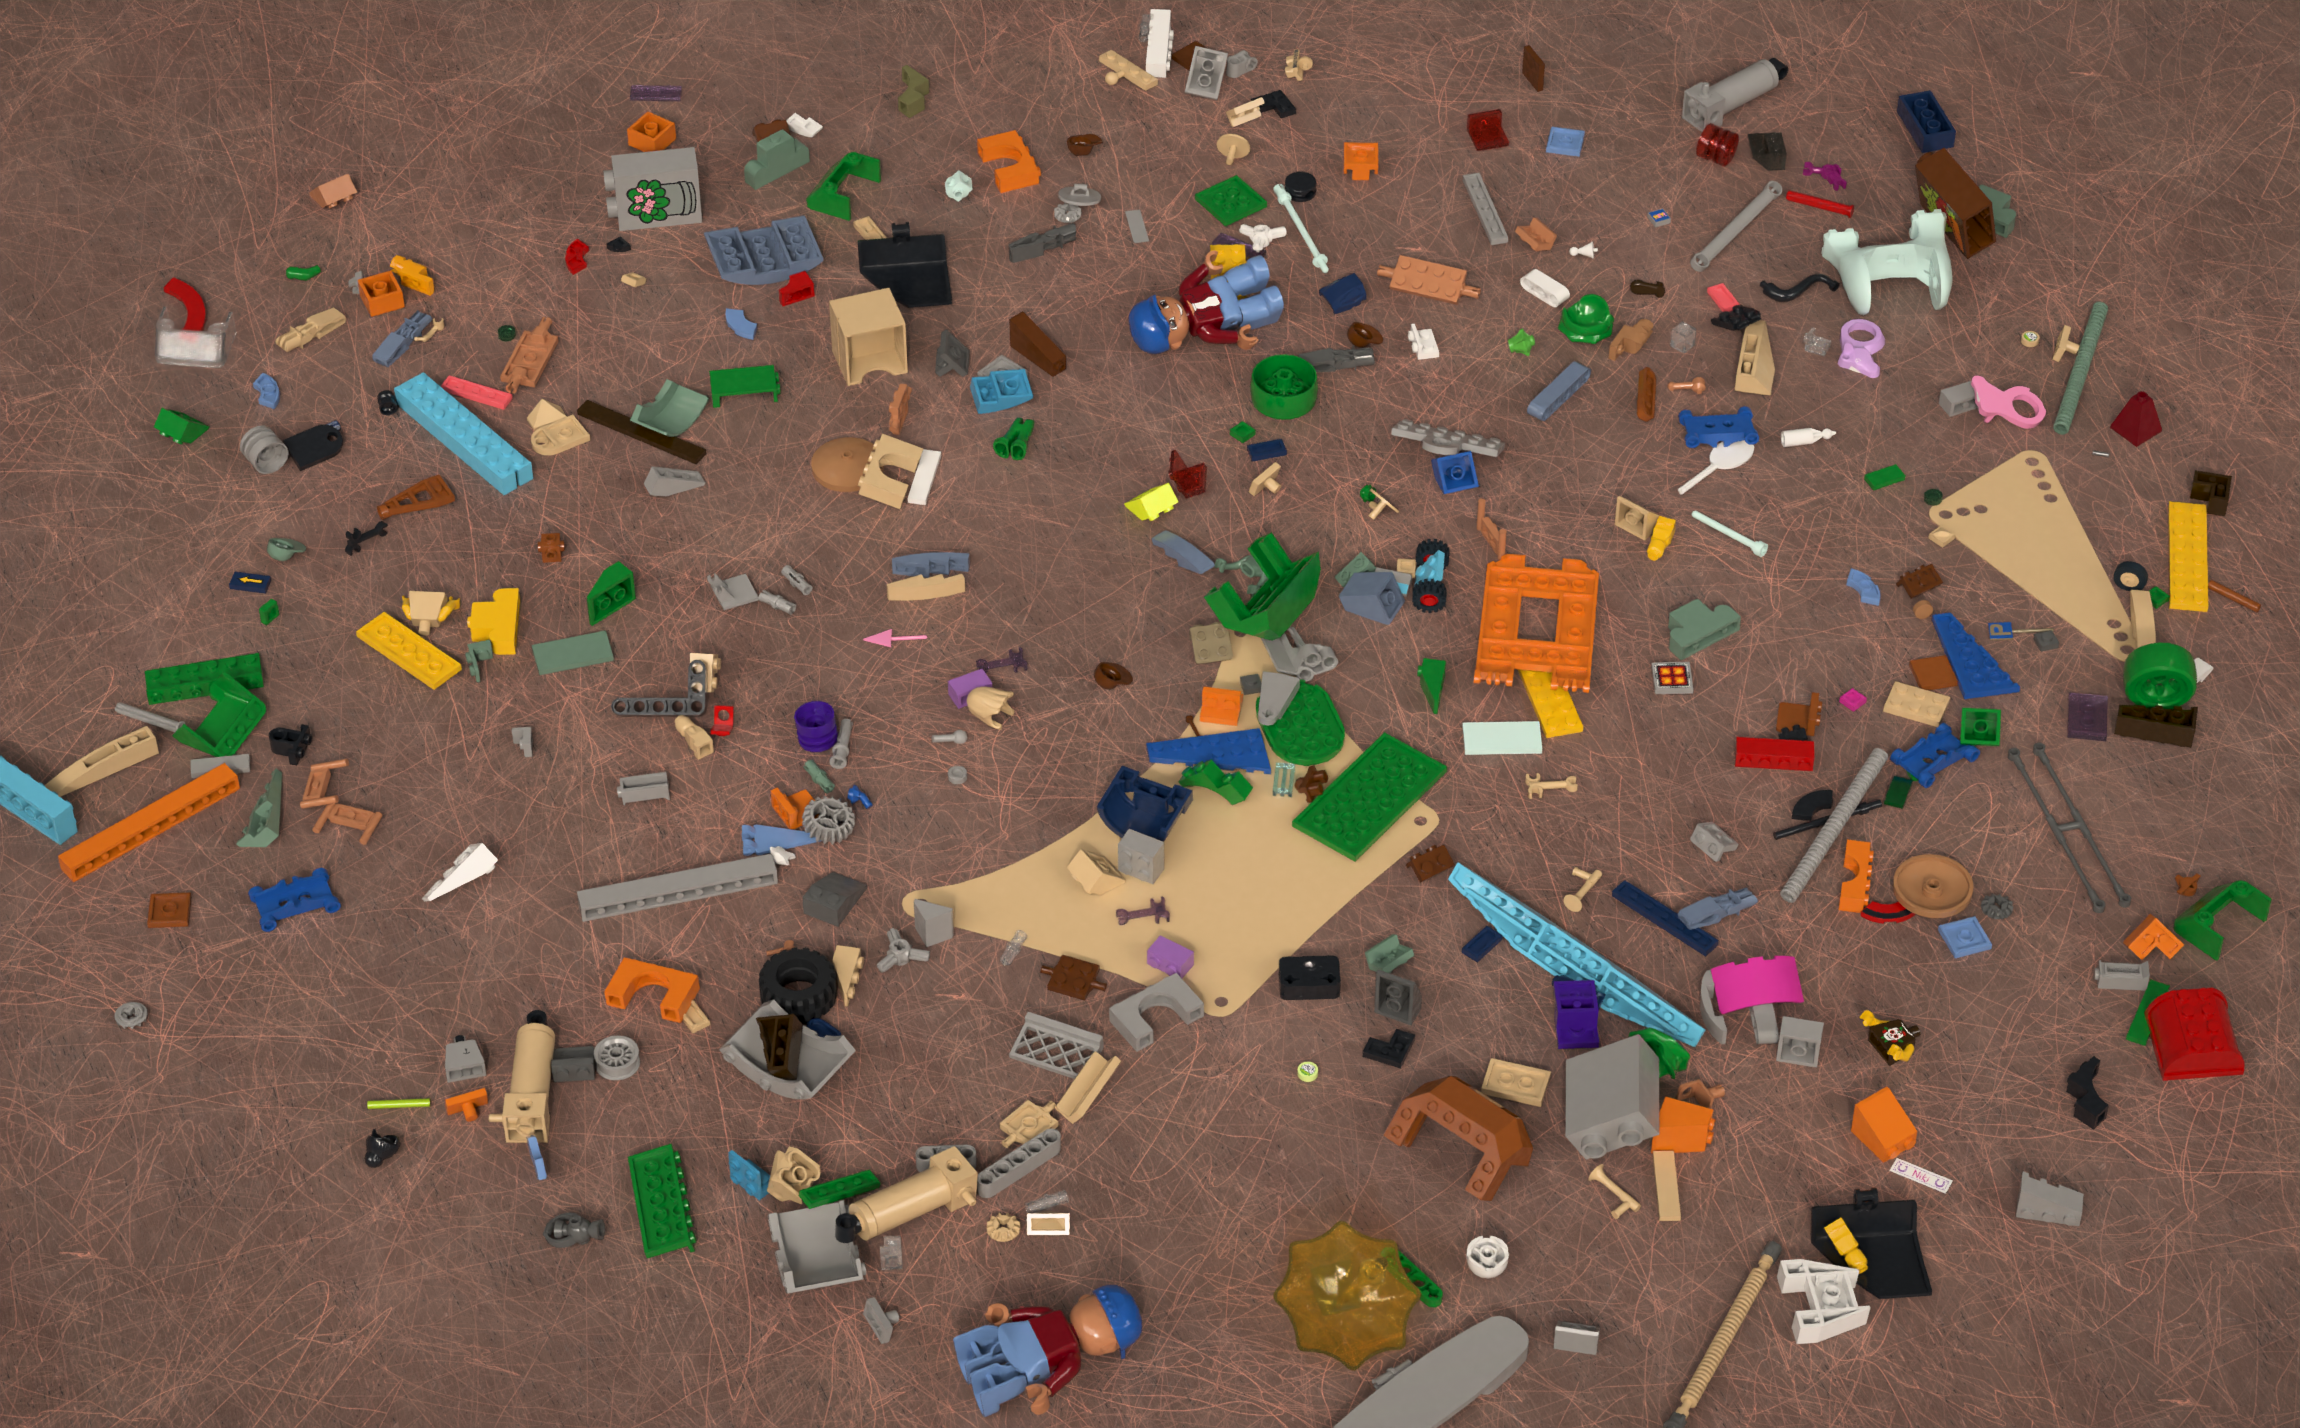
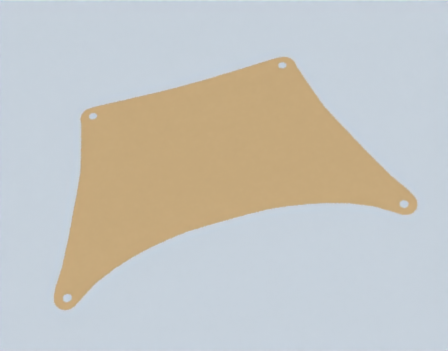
(1232, 876)

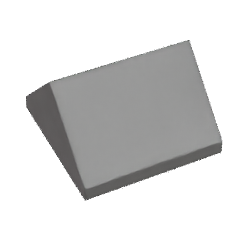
(933, 922)
(1576, 1337)

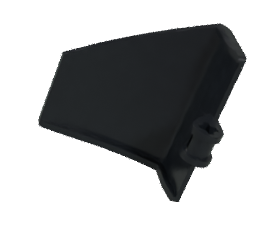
(908, 266)
(1885, 1236)

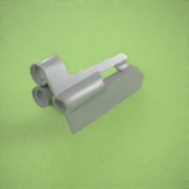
(1302, 660)

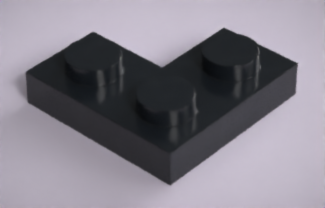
(1279, 102)
(1390, 1053)

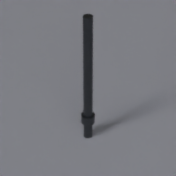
(1861, 809)

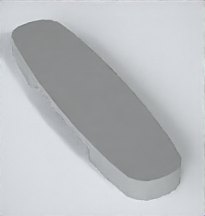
(1445, 1378)

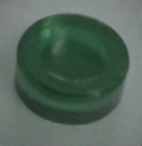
(506, 333)
(1933, 497)

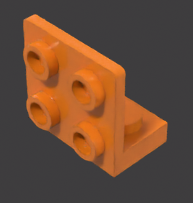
(791, 807)

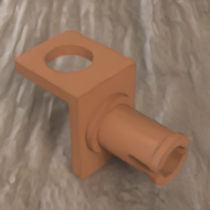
(1703, 1095)

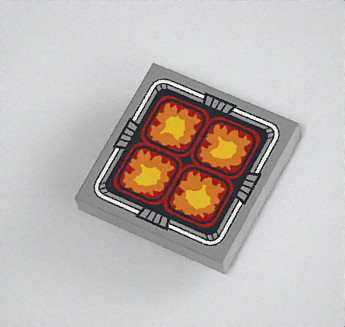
(1672, 677)

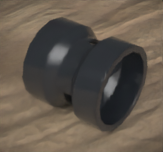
(387, 402)

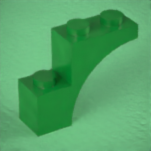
(1209, 775)

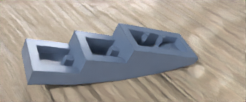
(1185, 553)
(930, 563)

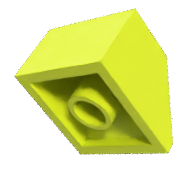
(1152, 502)

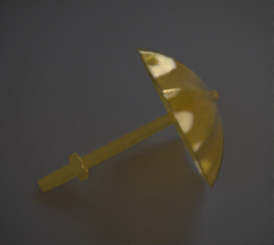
(1347, 1295)

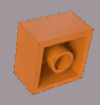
(651, 133)
(381, 293)

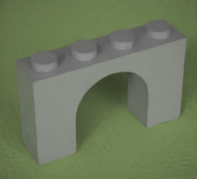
(1169, 992)

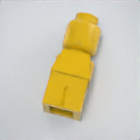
(1661, 537)
(1846, 1245)

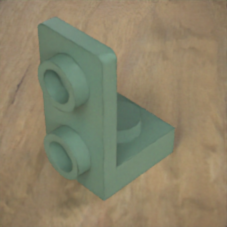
(1357, 565)
(478, 652)

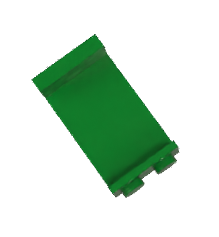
(743, 381)

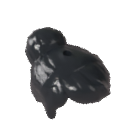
(380, 1148)

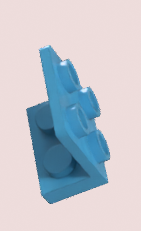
(748, 1175)

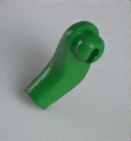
(302, 273)

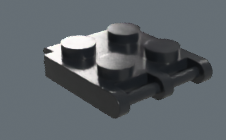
(1737, 318)

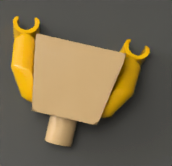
(428, 609)

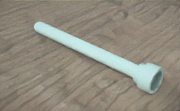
(1758, 548)

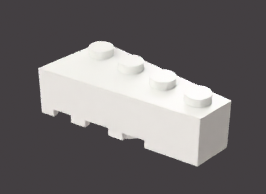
(1159, 43)

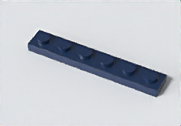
(1664, 918)

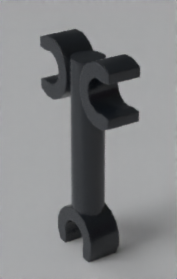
(357, 537)

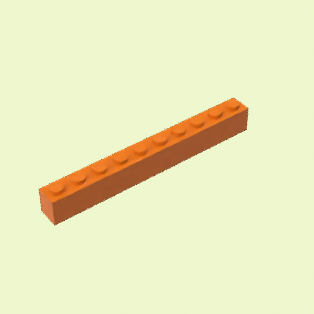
(148, 822)

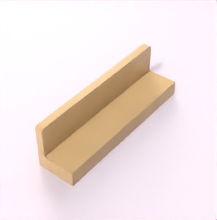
(1086, 1086)

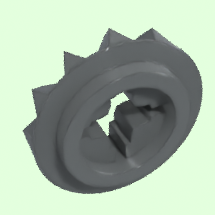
(1994, 911)

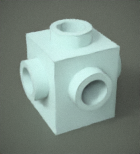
(958, 186)

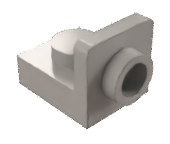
(523, 736)

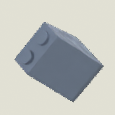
(1373, 596)

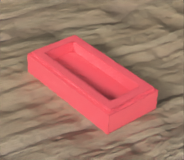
(1722, 297)

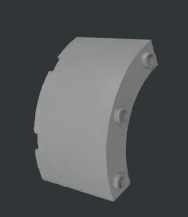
(817, 1058)
(809, 1251)

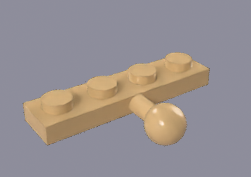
(1126, 69)

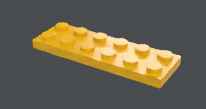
(409, 650)
(1552, 707)

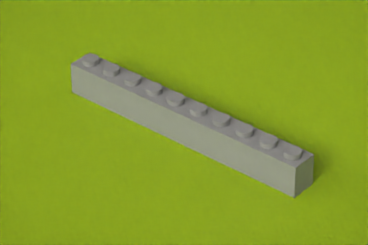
(677, 887)

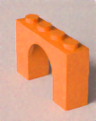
(1011, 146)
(635, 974)

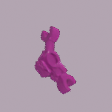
(1828, 172)

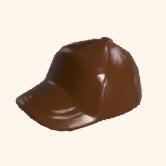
(1082, 144)

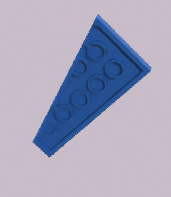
(1972, 664)
(1227, 750)

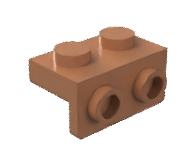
(1537, 235)

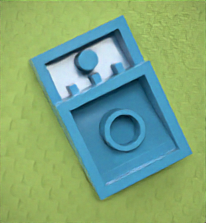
(1000, 390)

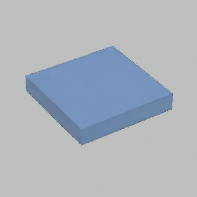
(1565, 141)
(1965, 937)

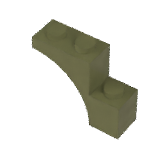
(913, 99)

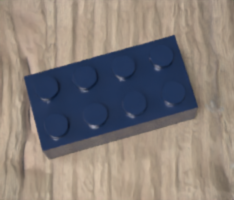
(1926, 121)

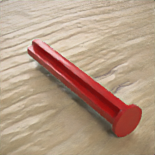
(1820, 203)

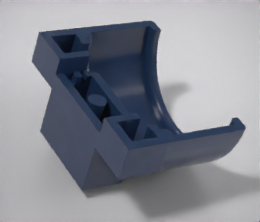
(1151, 811)

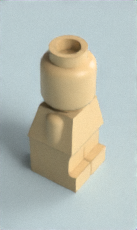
(695, 736)

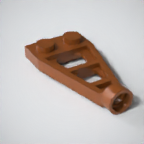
(434, 485)

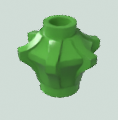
(1521, 342)

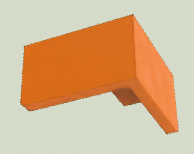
(2152, 934)

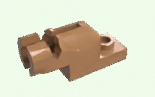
(1630, 338)

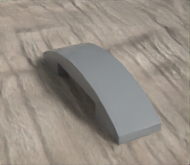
(1713, 1023)

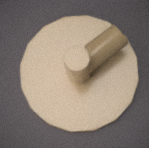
(1233, 147)
(1377, 508)

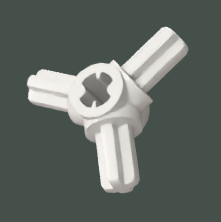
(1262, 235)

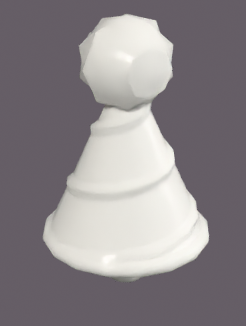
(1587, 250)

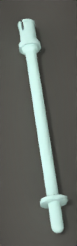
(1284, 199)

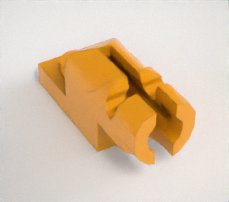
(412, 275)

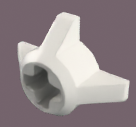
(781, 856)

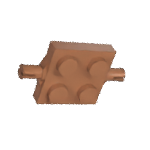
(899, 408)

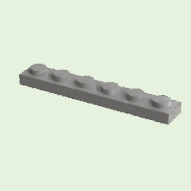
(1485, 208)

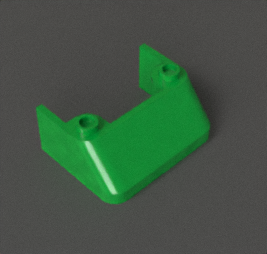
(824, 196)
(2196, 921)

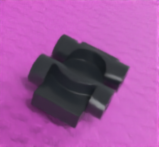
(1796, 734)

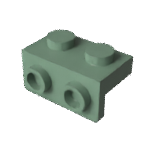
(1388, 955)

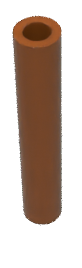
(2234, 596)

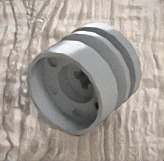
(264, 449)

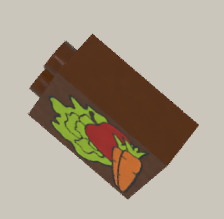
(1968, 210)

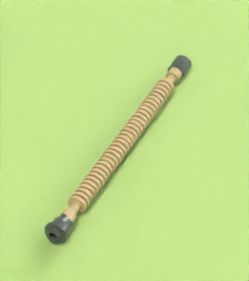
(1724, 1336)

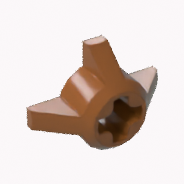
(2187, 885)

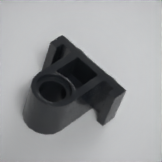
(290, 742)

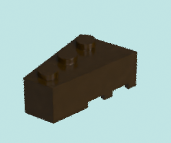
(781, 1044)

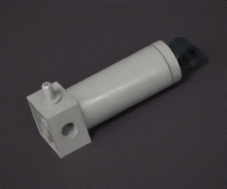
(1709, 104)

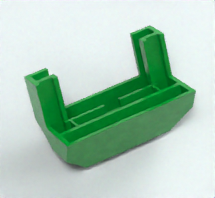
(1280, 598)

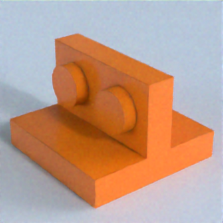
(1221, 706)

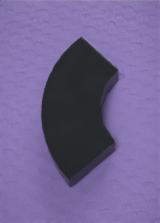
(1812, 803)

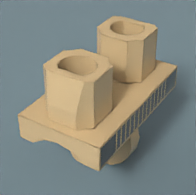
(1297, 64)

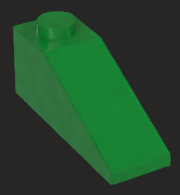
(1432, 680)

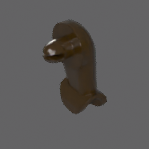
(1643, 288)

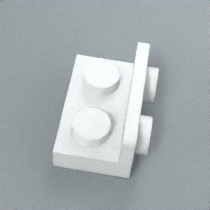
(1423, 343)

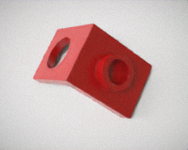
(720, 726)

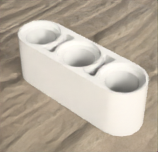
(1545, 288)

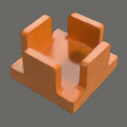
(1360, 159)

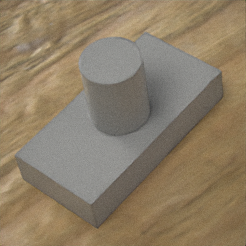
(880, 1320)

